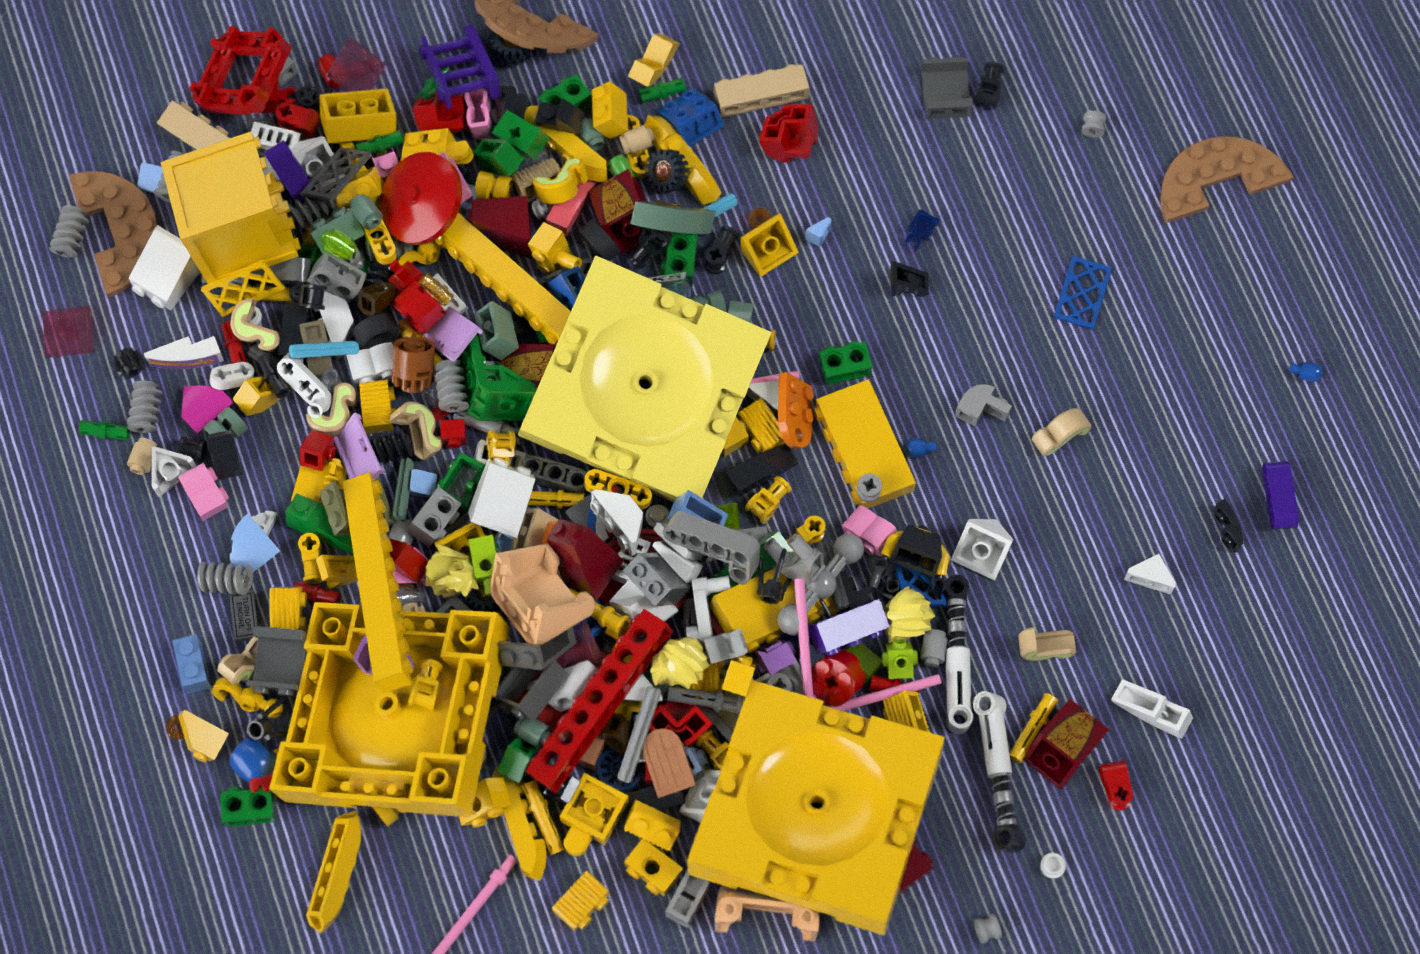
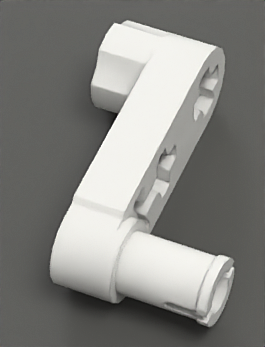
(296, 375)
(701, 590)

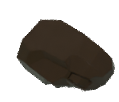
(376, 298)
(617, 733)

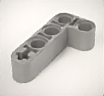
(716, 541)

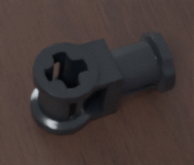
(989, 87)
(649, 243)
(720, 250)
(310, 295)

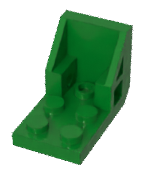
(498, 399)

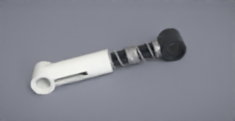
(957, 657)
(998, 769)

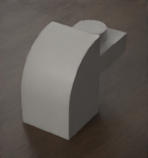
(981, 399)
(724, 646)

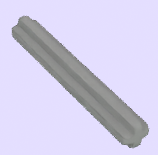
(639, 734)

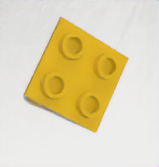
(312, 482)

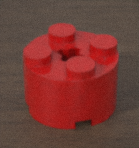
(420, 306)
(837, 678)

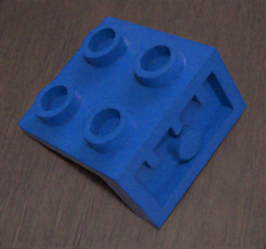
(692, 116)

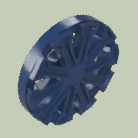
(612, 770)

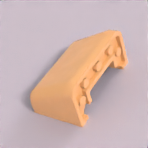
(534, 595)
(732, 901)

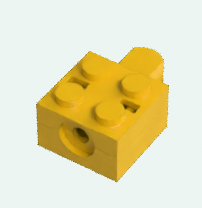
(437, 142)
(593, 816)

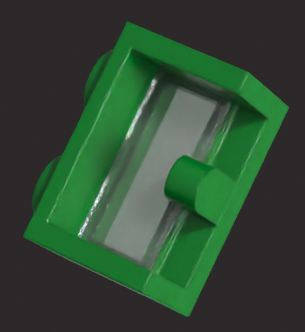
(462, 480)

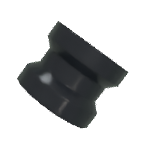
(310, 94)

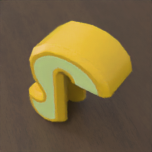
(564, 185)

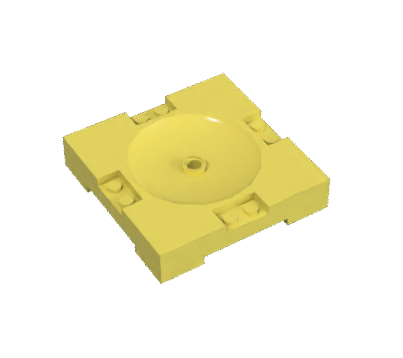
(636, 331)

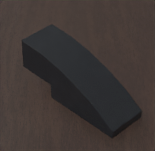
(760, 469)

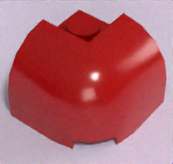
(433, 114)
(790, 132)
(682, 719)

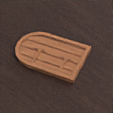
(667, 762)

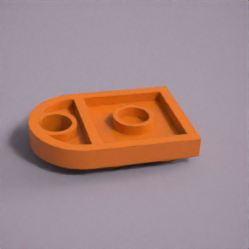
(795, 410)

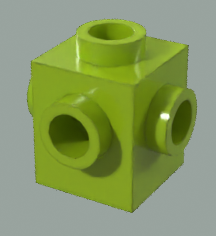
(899, 659)

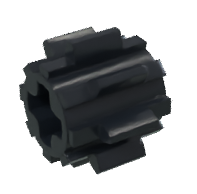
(128, 362)

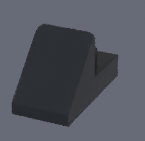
(510, 101)
(561, 118)
(908, 279)
(855, 598)

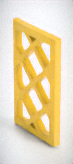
(245, 272)

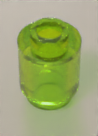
(338, 244)

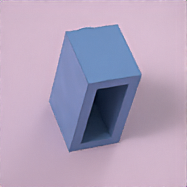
(697, 506)
(191, 664)

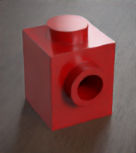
(317, 450)

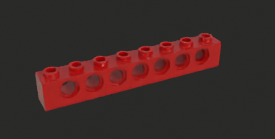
(599, 713)

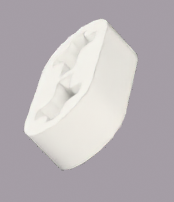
(231, 375)

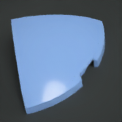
(251, 545)

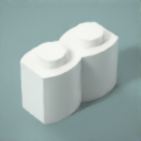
(372, 364)

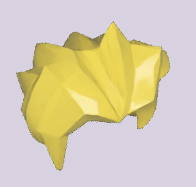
(450, 573)
(908, 615)
(679, 663)

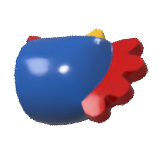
(254, 763)

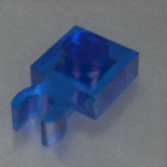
(921, 228)

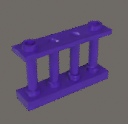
(475, 54)

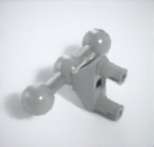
(809, 564)

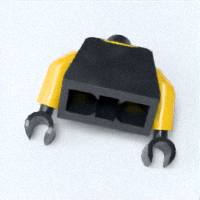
(916, 550)

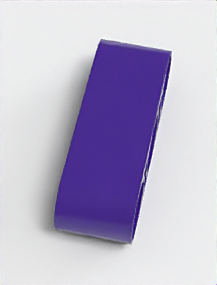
(288, 169)
(1280, 495)

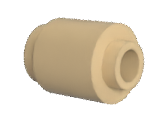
(636, 139)
(141, 456)

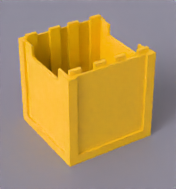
(229, 207)

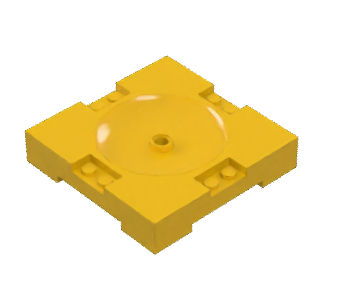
(356, 750)
(830, 858)

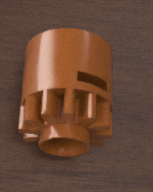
(413, 364)

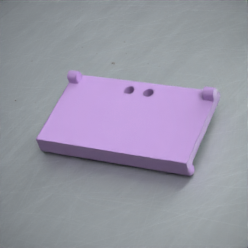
(452, 334)
(356, 450)

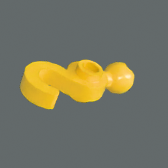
(425, 254)
(246, 697)

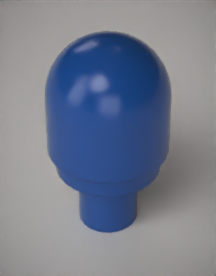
(1307, 371)
(918, 447)

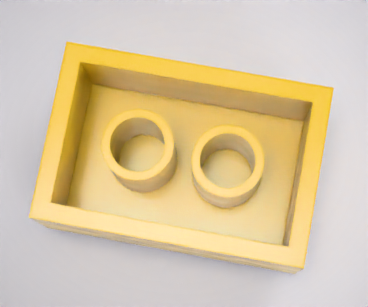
(357, 115)

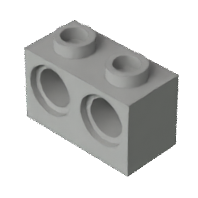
(339, 276)
(430, 514)
(687, 899)

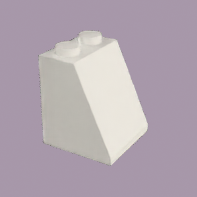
(163, 269)
(502, 497)

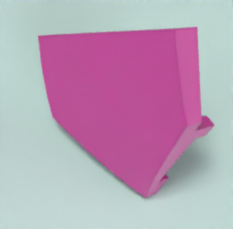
(202, 405)

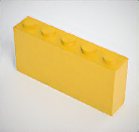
(864, 441)
(758, 620)

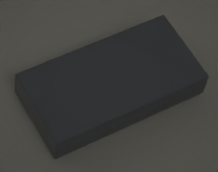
(225, 454)

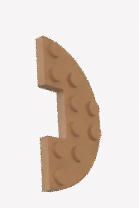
(530, 30)
(1215, 162)
(129, 220)

